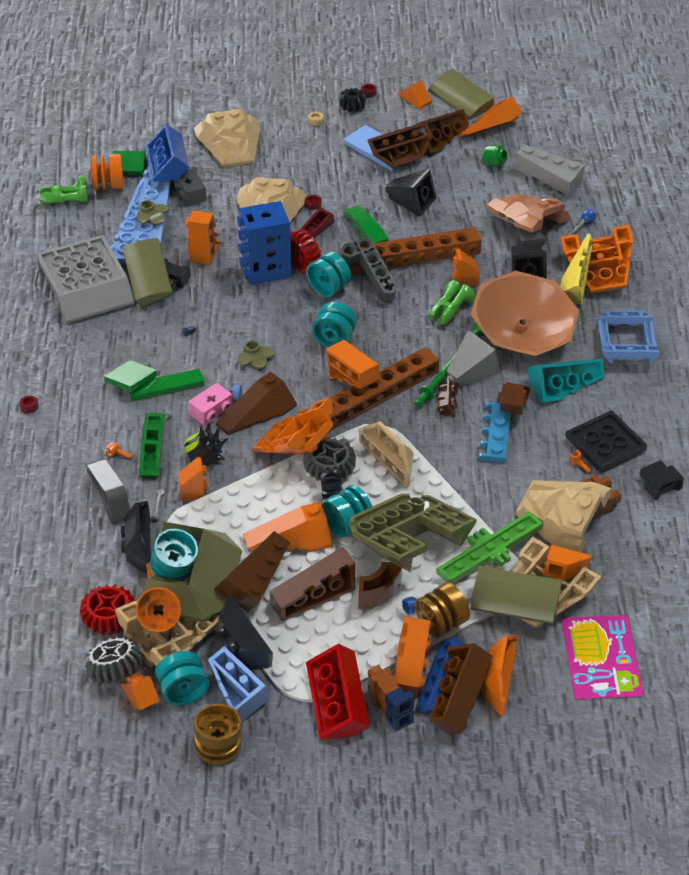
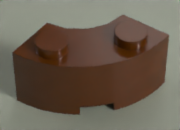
(513, 398)
(379, 586)

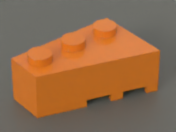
(202, 237)
(351, 365)

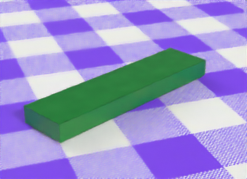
(168, 384)

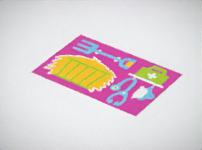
(601, 657)

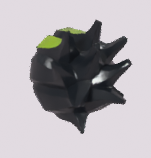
(205, 445)

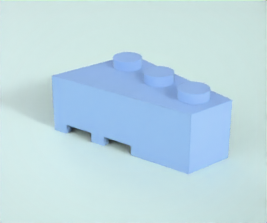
(237, 683)

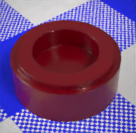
(369, 89)
(313, 202)
(28, 404)

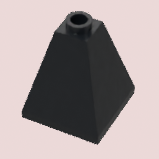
(413, 191)
(529, 260)

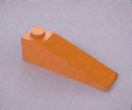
(498, 114)
(303, 527)

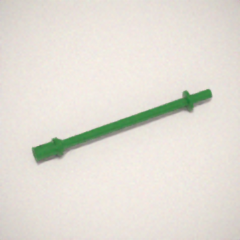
(427, 392)

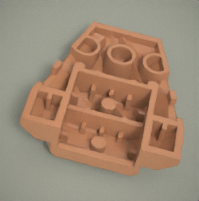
(528, 211)

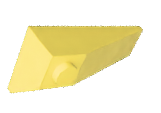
(575, 277)

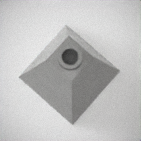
(472, 361)

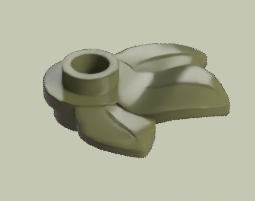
(151, 212)
(255, 355)

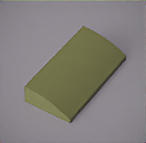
(461, 94)
(147, 271)
(516, 594)

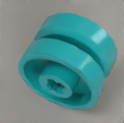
(328, 274)
(334, 323)
(181, 678)

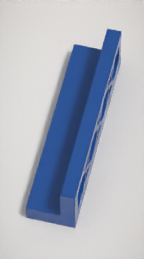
(436, 673)

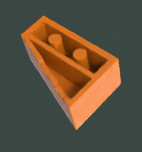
(411, 655)

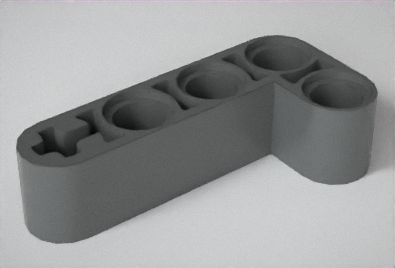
(372, 270)
(110, 489)

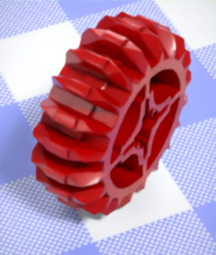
(303, 249)
(105, 601)

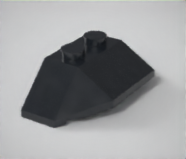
(137, 536)
(242, 637)

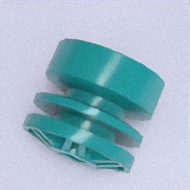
(343, 506)
(173, 555)

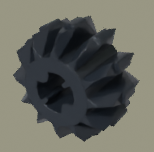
(352, 100)
(330, 483)

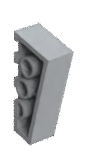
(550, 169)

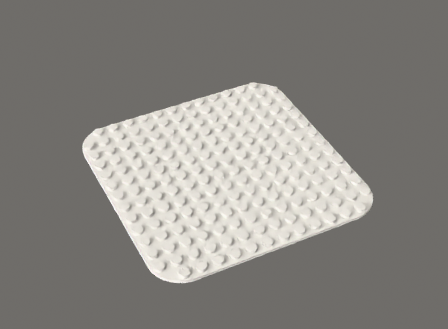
(368, 632)

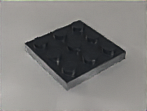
(606, 441)

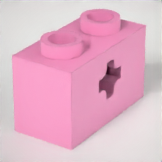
(210, 404)

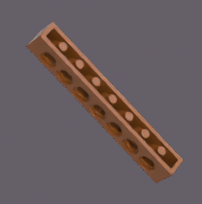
(425, 248)
(391, 382)

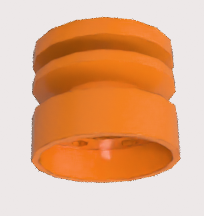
(107, 172)
(158, 596)

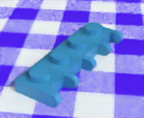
(497, 432)

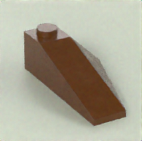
(445, 128)
(261, 401)

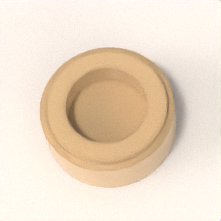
(315, 118)

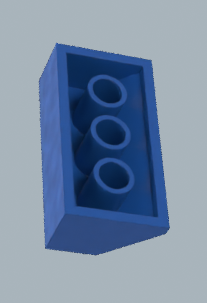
(167, 155)

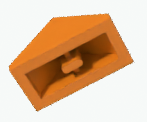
(416, 95)

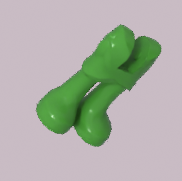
(61, 193)
(448, 310)

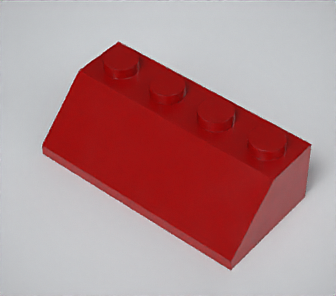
(337, 693)

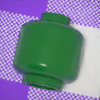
(494, 155)

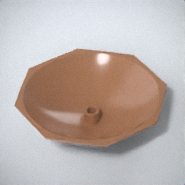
(525, 313)

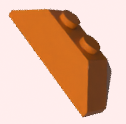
(498, 677)

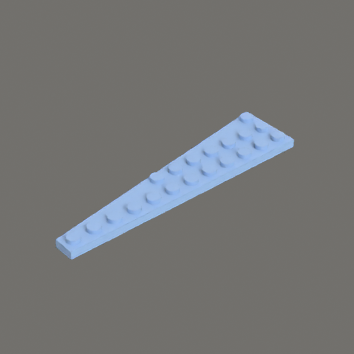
(131, 229)

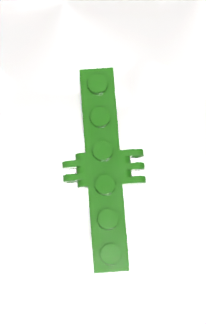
(489, 548)

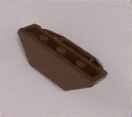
(401, 145)

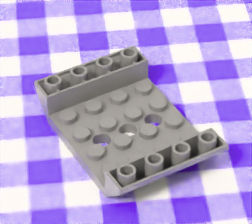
(89, 289)

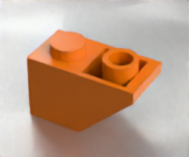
(465, 270)
(191, 480)
(565, 563)
(140, 691)

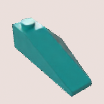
(559, 380)

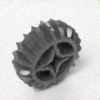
(330, 455)
(113, 660)

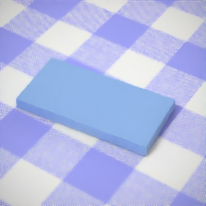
(359, 143)

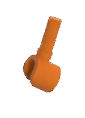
(114, 448)
(576, 460)

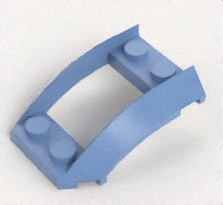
(622, 351)

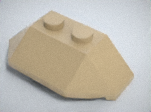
(388, 450)

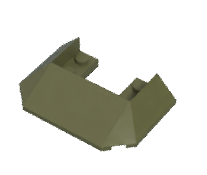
(393, 524)
(214, 561)

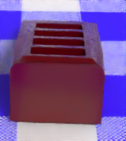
(328, 220)

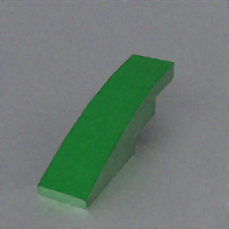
(365, 224)
(152, 445)

